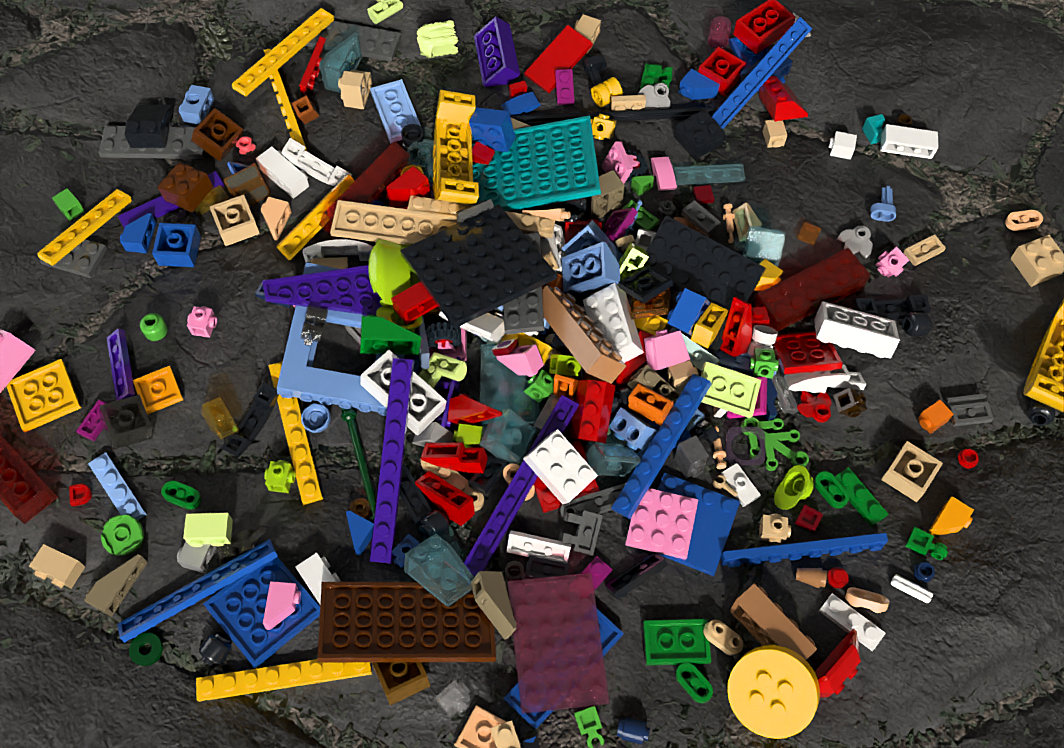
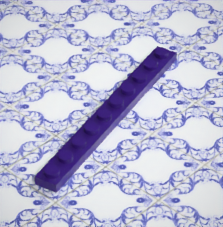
(392, 461)
(516, 493)

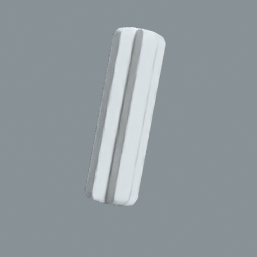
(912, 588)

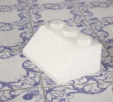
(486, 326)

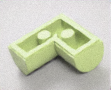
(384, 9)
(443, 366)

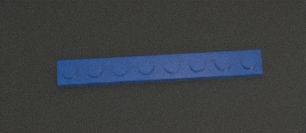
(761, 72)
(661, 446)
(797, 550)
(196, 590)

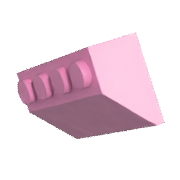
(12, 356)

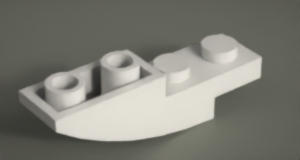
(820, 380)

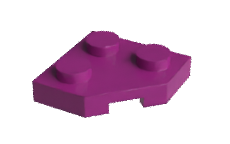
(619, 222)

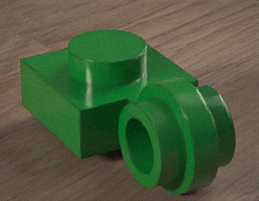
(922, 541)

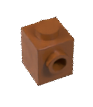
(305, 109)

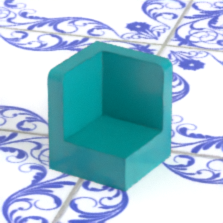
(873, 129)

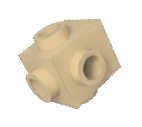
(774, 529)

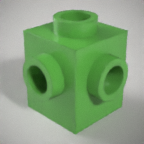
(763, 363)
(540, 386)

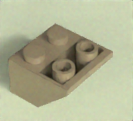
(611, 195)

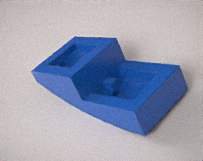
(522, 103)

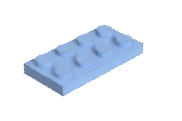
(394, 108)

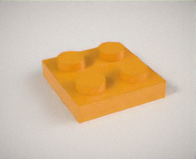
(158, 389)

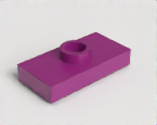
(92, 424)

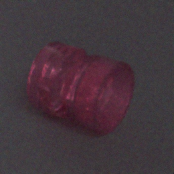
(719, 32)

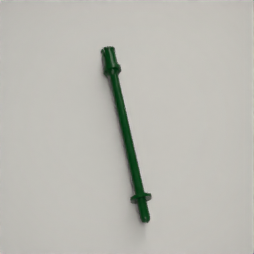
(349, 416)

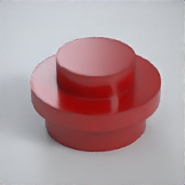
(968, 458)
(837, 577)

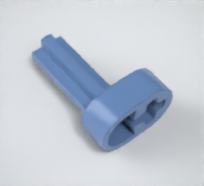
(886, 210)

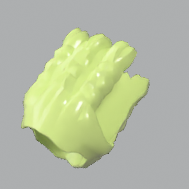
(437, 39)

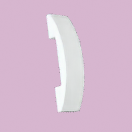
(312, 165)
(336, 248)

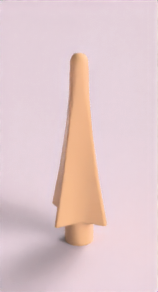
(554, 214)

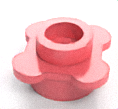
(245, 145)

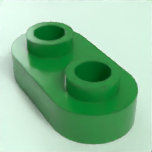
(832, 490)
(182, 495)
(695, 682)

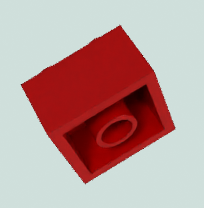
(723, 69)

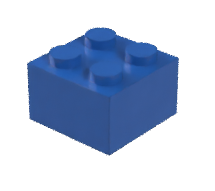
(492, 129)
(176, 245)
(687, 311)

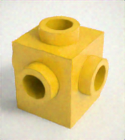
(608, 126)

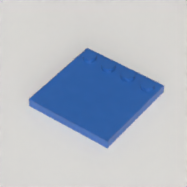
(711, 523)
(242, 606)

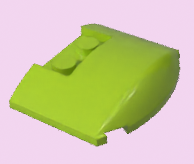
(389, 271)

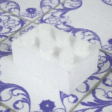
(560, 467)

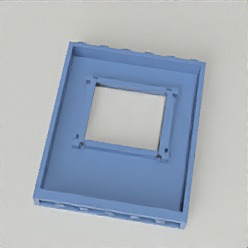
(325, 386)

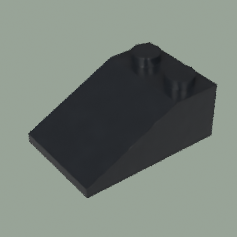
(148, 126)

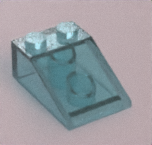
(340, 59)
(439, 569)

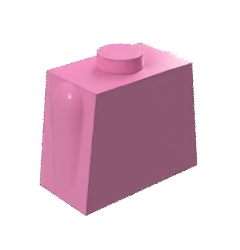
(665, 349)

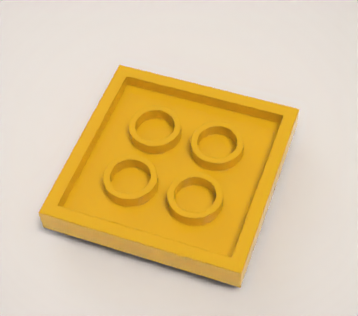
(43, 395)

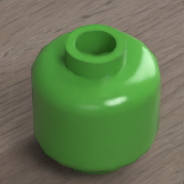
(153, 327)

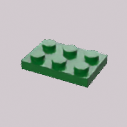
(676, 642)

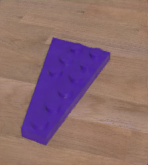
(337, 290)

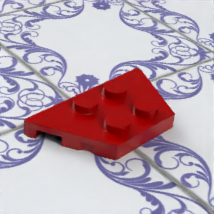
(312, 70)

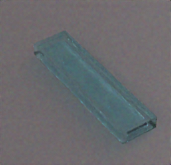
(709, 174)

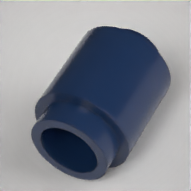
(633, 730)

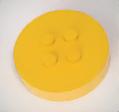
(773, 691)

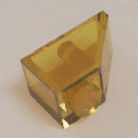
(218, 418)

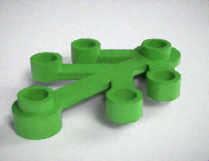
(772, 441)

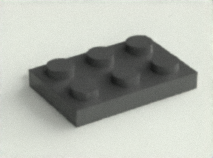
(82, 259)

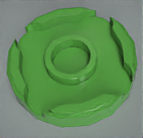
(122, 535)

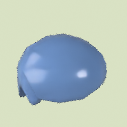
(316, 418)

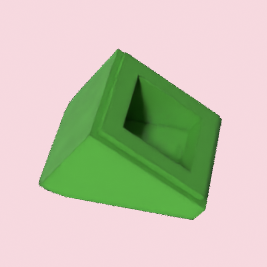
(642, 184)

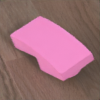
(664, 173)

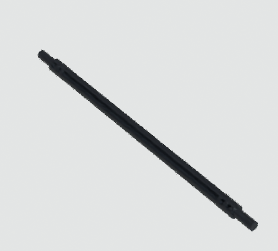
(617, 115)

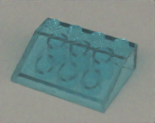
(504, 388)

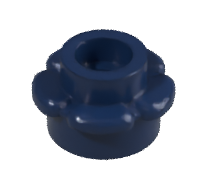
(928, 568)

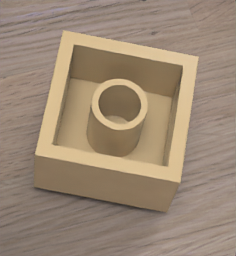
(234, 220)
(1039, 260)
(912, 471)

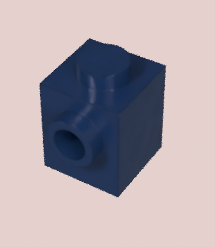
(403, 547)

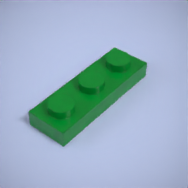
(861, 498)

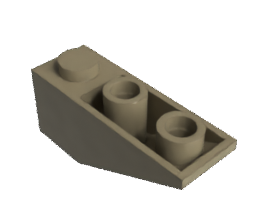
(651, 380)
(493, 599)

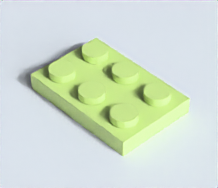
(730, 390)

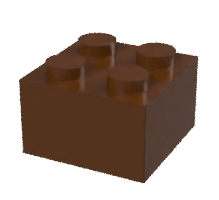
(217, 134)
(185, 186)

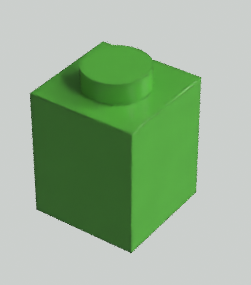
(68, 204)

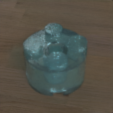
(422, 155)

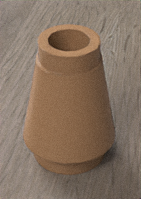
(812, 576)

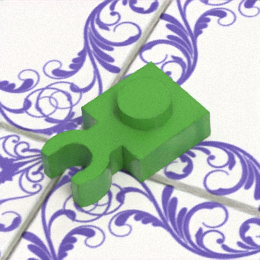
(589, 722)

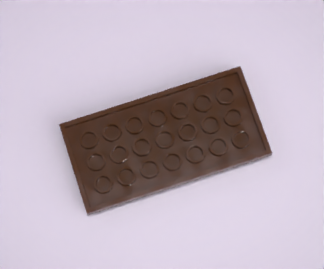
(400, 625)

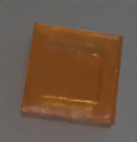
(809, 233)

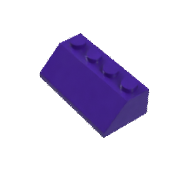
(496, 53)

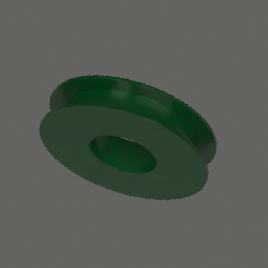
(153, 656)

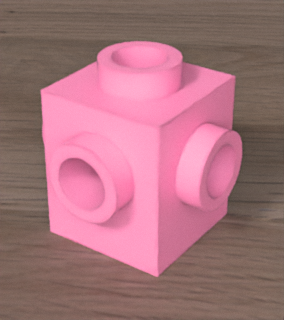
(891, 262)
(202, 321)

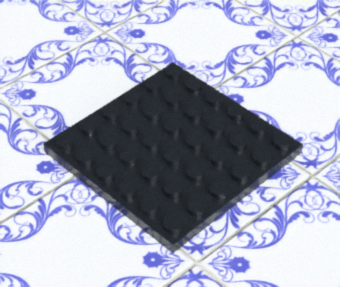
(477, 265)
(701, 267)

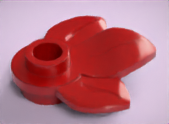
(812, 406)

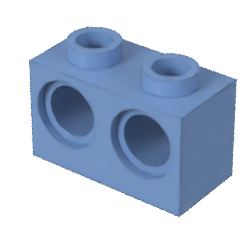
(632, 429)

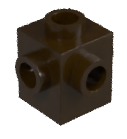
(850, 402)

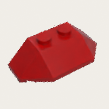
(839, 665)

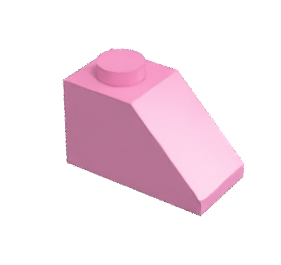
(523, 360)
(280, 603)

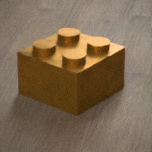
(401, 679)

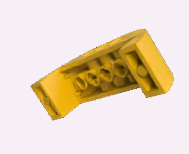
(454, 149)
(1046, 375)

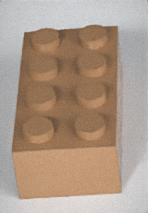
(769, 624)

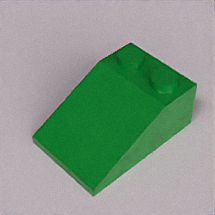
(382, 335)

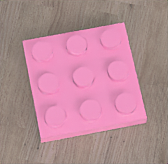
(663, 523)

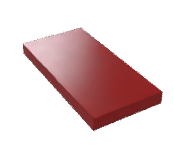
(559, 55)

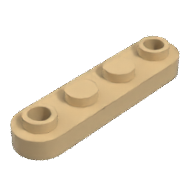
(456, 480)

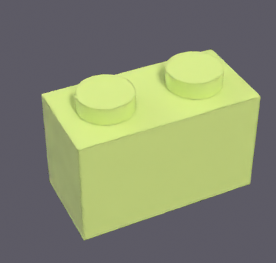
(208, 529)

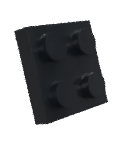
(645, 283)

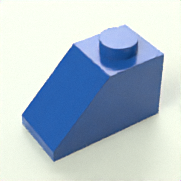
(698, 86)
(138, 234)

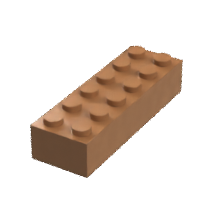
(581, 336)

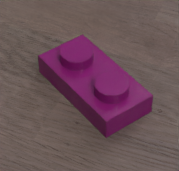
(564, 87)
(599, 571)

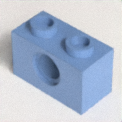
(196, 104)

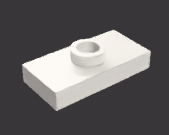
(740, 483)

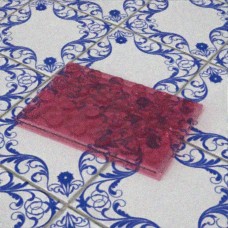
(557, 643)

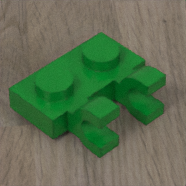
(653, 74)

